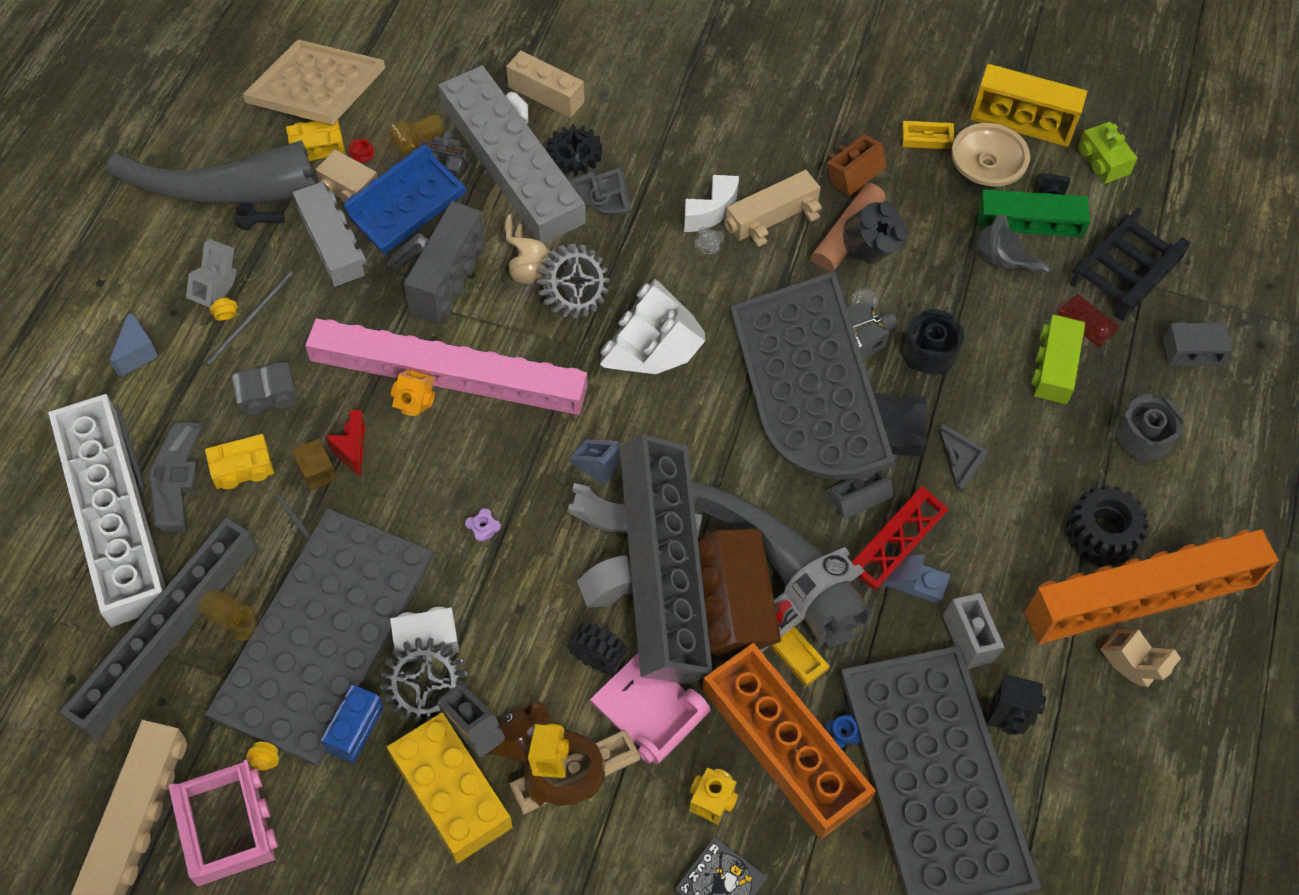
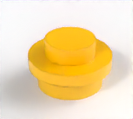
(223, 309)
(263, 756)

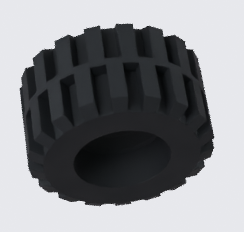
(1115, 507)

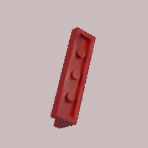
(895, 526)

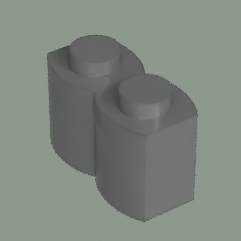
(264, 388)

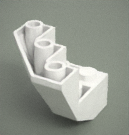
(653, 334)

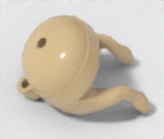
(531, 253)

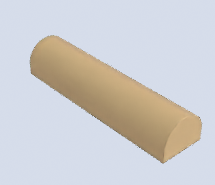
(616, 752)

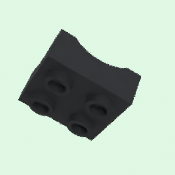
(904, 423)

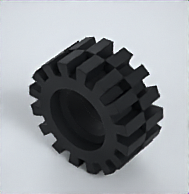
(597, 647)

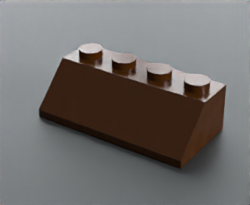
(737, 592)

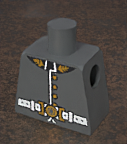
(871, 328)

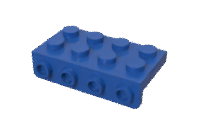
(403, 199)

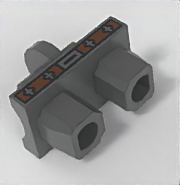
(449, 150)

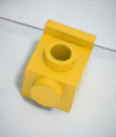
(548, 751)

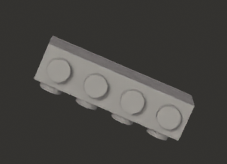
(329, 234)

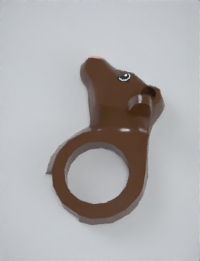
(518, 732)

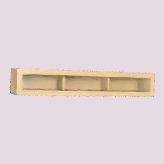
(131, 811)

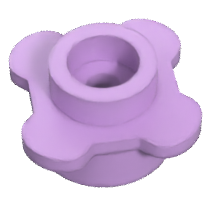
(488, 530)

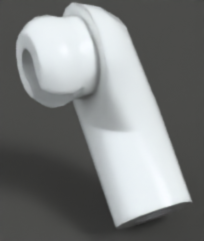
(519, 104)

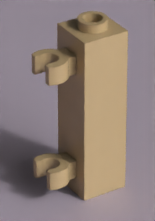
(773, 205)

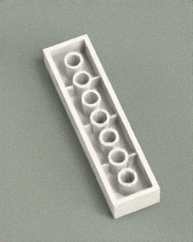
(107, 509)

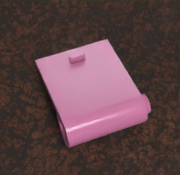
(651, 710)

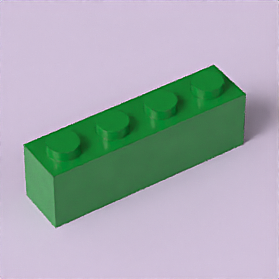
(1036, 212)

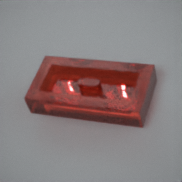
(1097, 325)

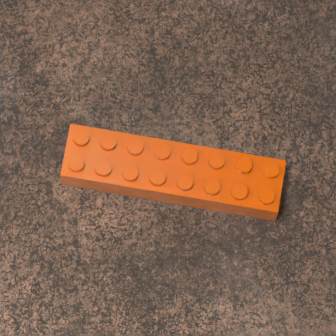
(1149, 585)

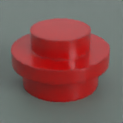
(361, 150)

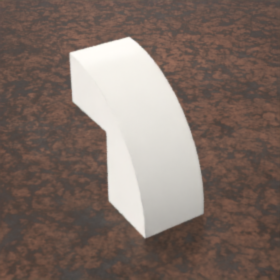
(708, 213)

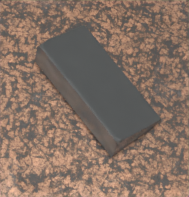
(860, 493)

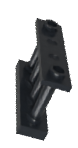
(1141, 284)

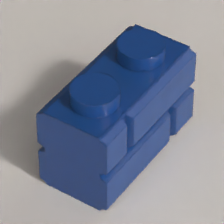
(352, 724)

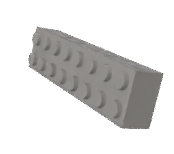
(512, 154)

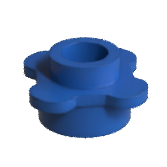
(847, 723)

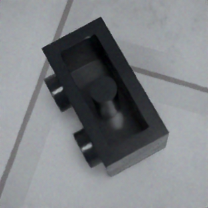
(1016, 704)

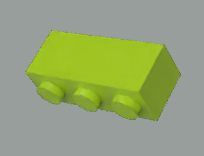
(1058, 359)

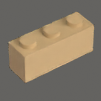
(545, 84)

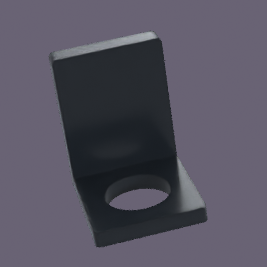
(1052, 184)

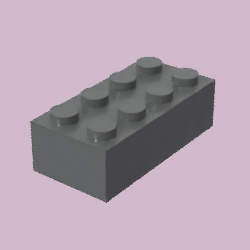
(445, 263)

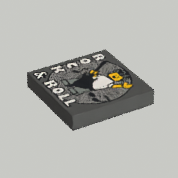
(721, 873)

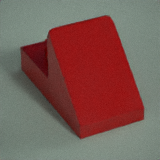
(350, 446)

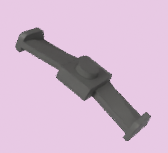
(173, 475)

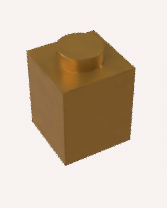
(314, 464)

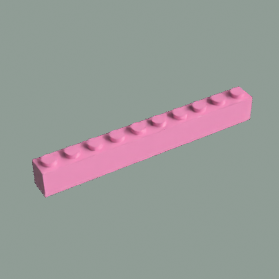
(452, 366)

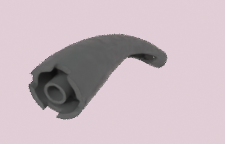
(254, 179)
(836, 609)

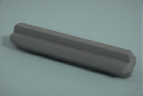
(408, 252)

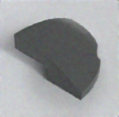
(604, 191)

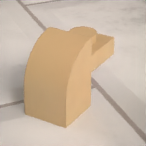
(1136, 659)

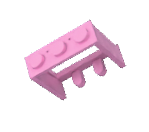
(257, 811)

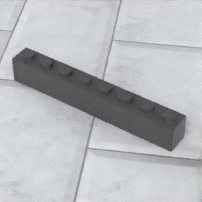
(157, 630)

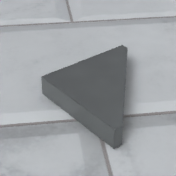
(963, 456)

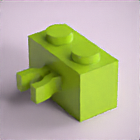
(1107, 152)

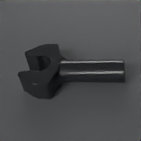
(253, 216)

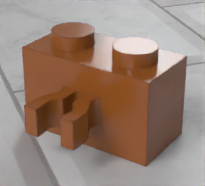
(856, 164)

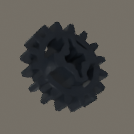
(587, 149)

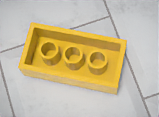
(1029, 104)
(450, 787)

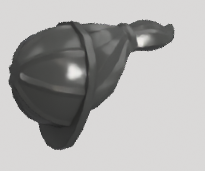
(1003, 248)

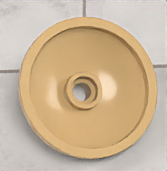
(990, 154)

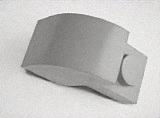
(214, 276)
(606, 582)

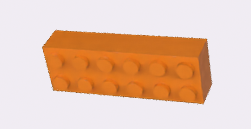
(788, 741)

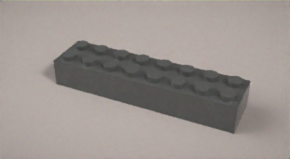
(665, 561)

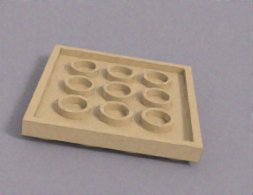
(314, 82)

